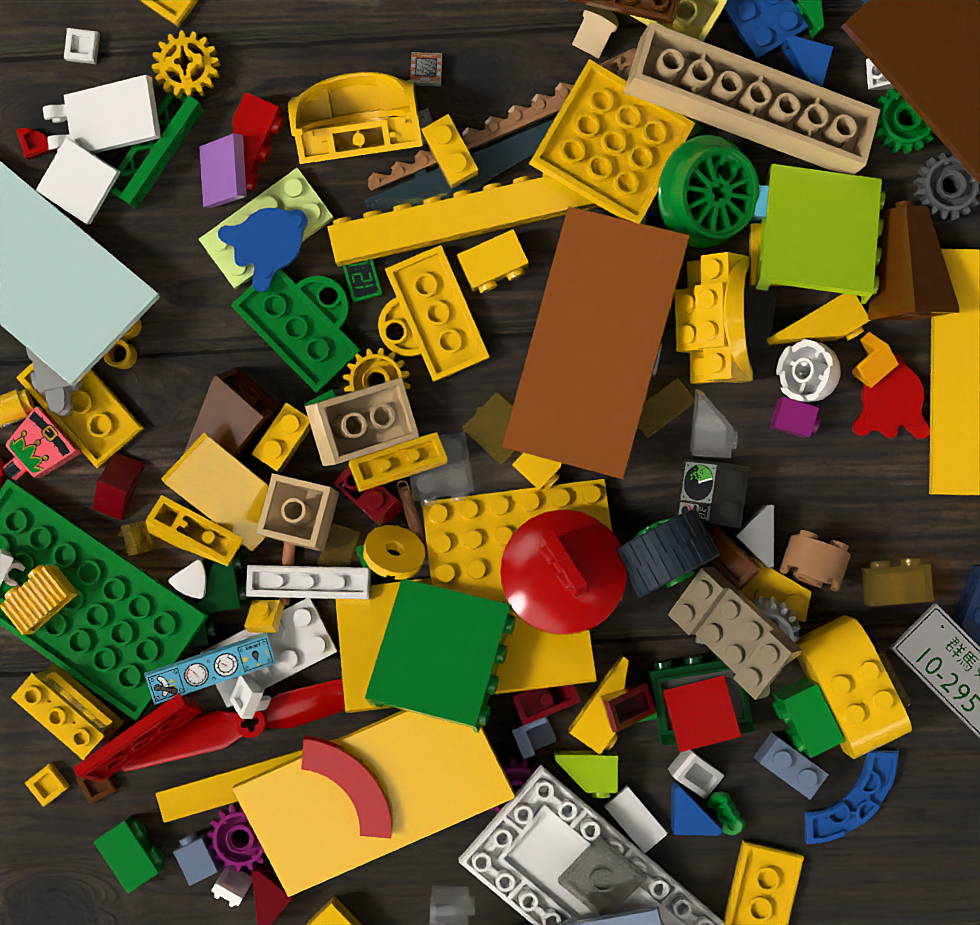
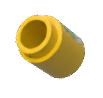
(15, 406)

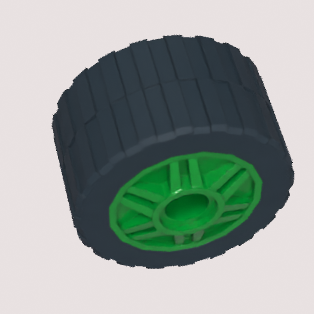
(667, 552)

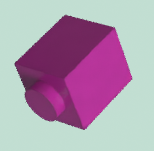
(795, 418)

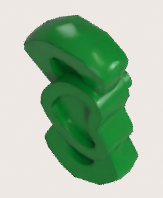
(726, 813)

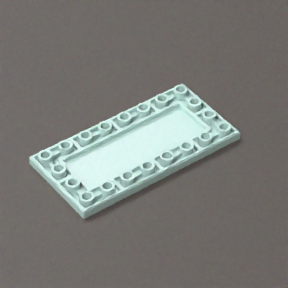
(60, 285)

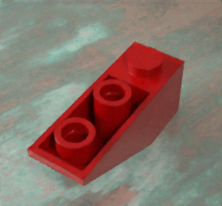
(257, 123)

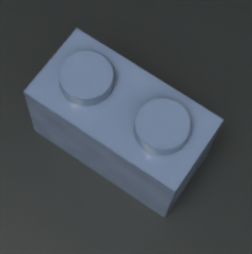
(790, 766)

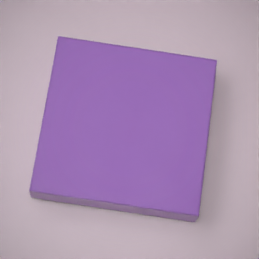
(223, 171)

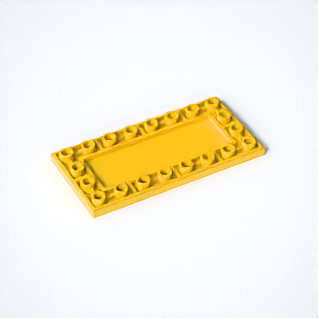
(956, 383)
(531, 660)
(427, 769)

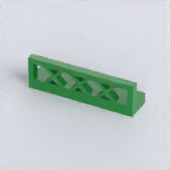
(160, 152)

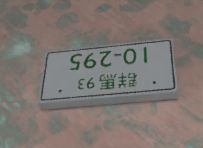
(945, 662)

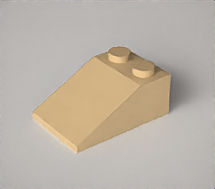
(362, 422)

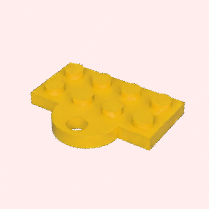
(432, 316)

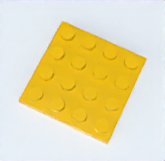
(610, 144)

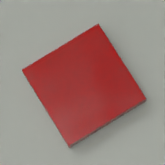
(701, 713)

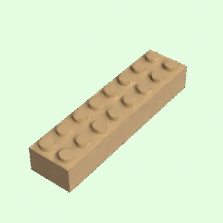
(752, 100)

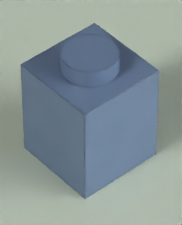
(196, 858)

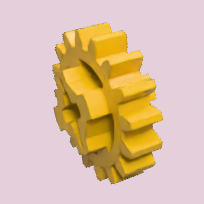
(173, 64)

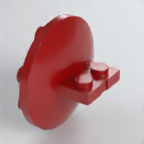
(563, 572)

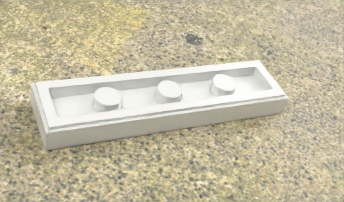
(308, 582)

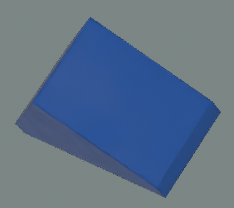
(807, 58)
(689, 816)

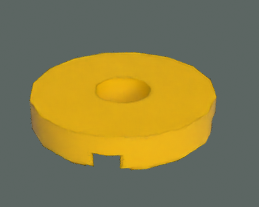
(395, 538)

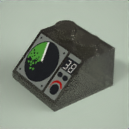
(714, 491)

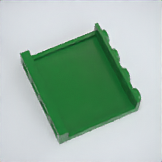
(441, 654)

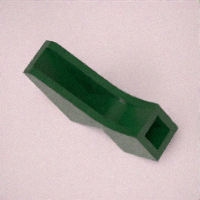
(222, 593)

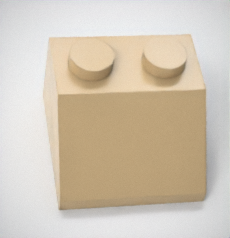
(298, 512)

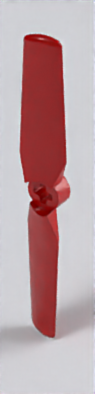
(221, 728)

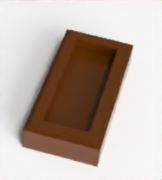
(733, 560)

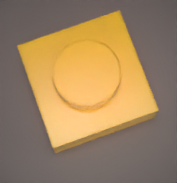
(264, 616)

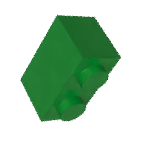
(130, 853)

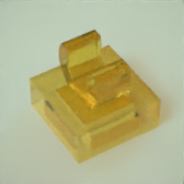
(137, 538)

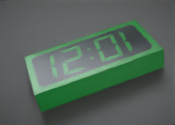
(362, 280)

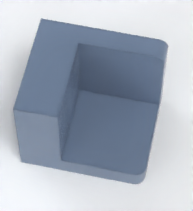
(533, 736)

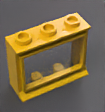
(68, 710)

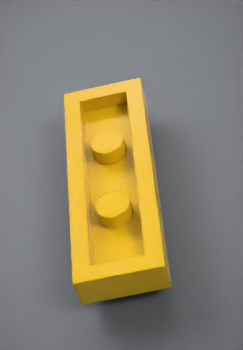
(398, 461)

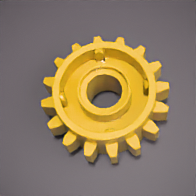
(372, 365)

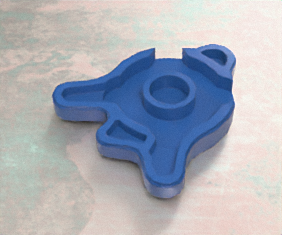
(267, 240)

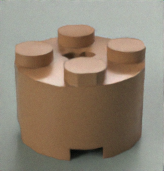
(815, 560)

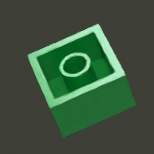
(807, 716)

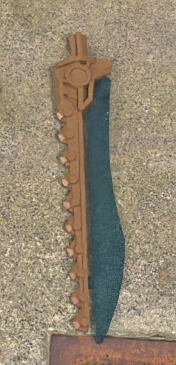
(490, 160)

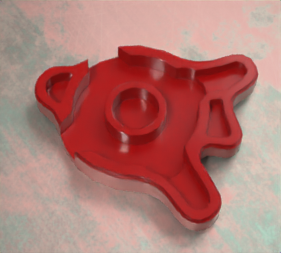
(892, 404)

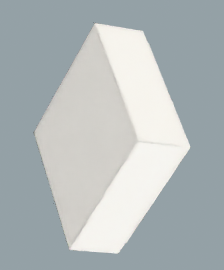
(81, 46)

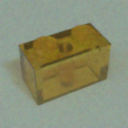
(897, 583)

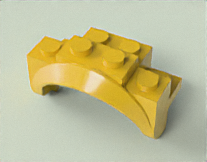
(355, 117)
(712, 319)

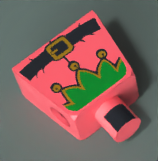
(39, 446)

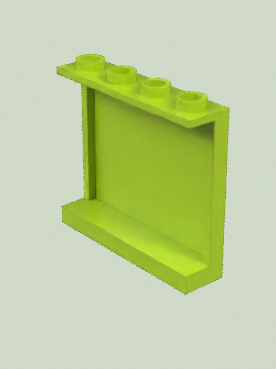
(820, 231)

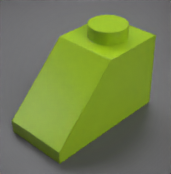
(591, 770)

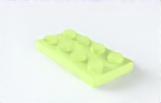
(288, 194)

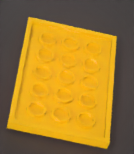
(471, 534)

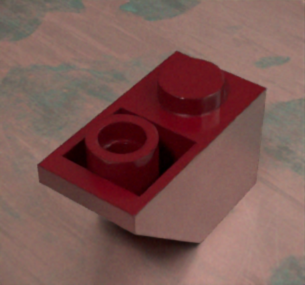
(376, 502)

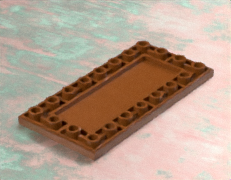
(596, 342)

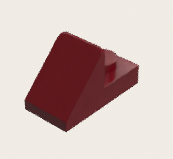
(541, 702)

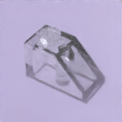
(711, 430)
(451, 905)

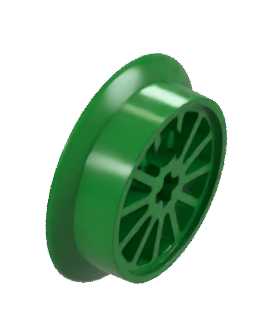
(710, 191)

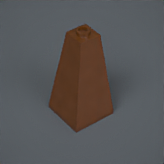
(911, 268)
(234, 412)

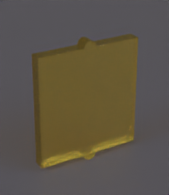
(490, 426)

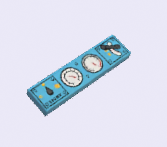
(210, 668)

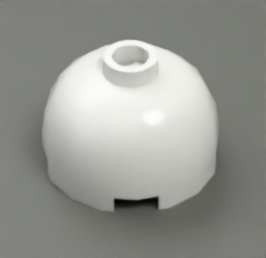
(808, 371)

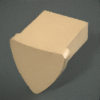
(595, 30)

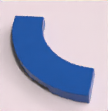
(859, 803)

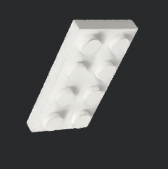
(296, 645)

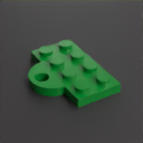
(301, 325)

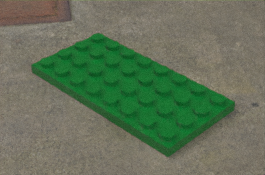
(118, 620)

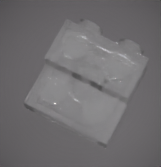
(448, 479)

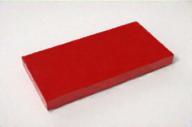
(138, 738)

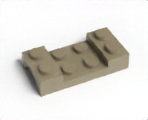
(734, 631)

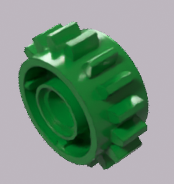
(894, 133)

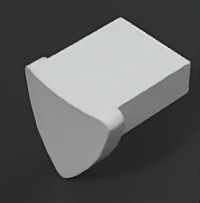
(191, 579)

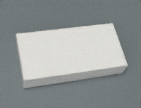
(635, 819)

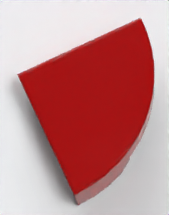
(33, 143)

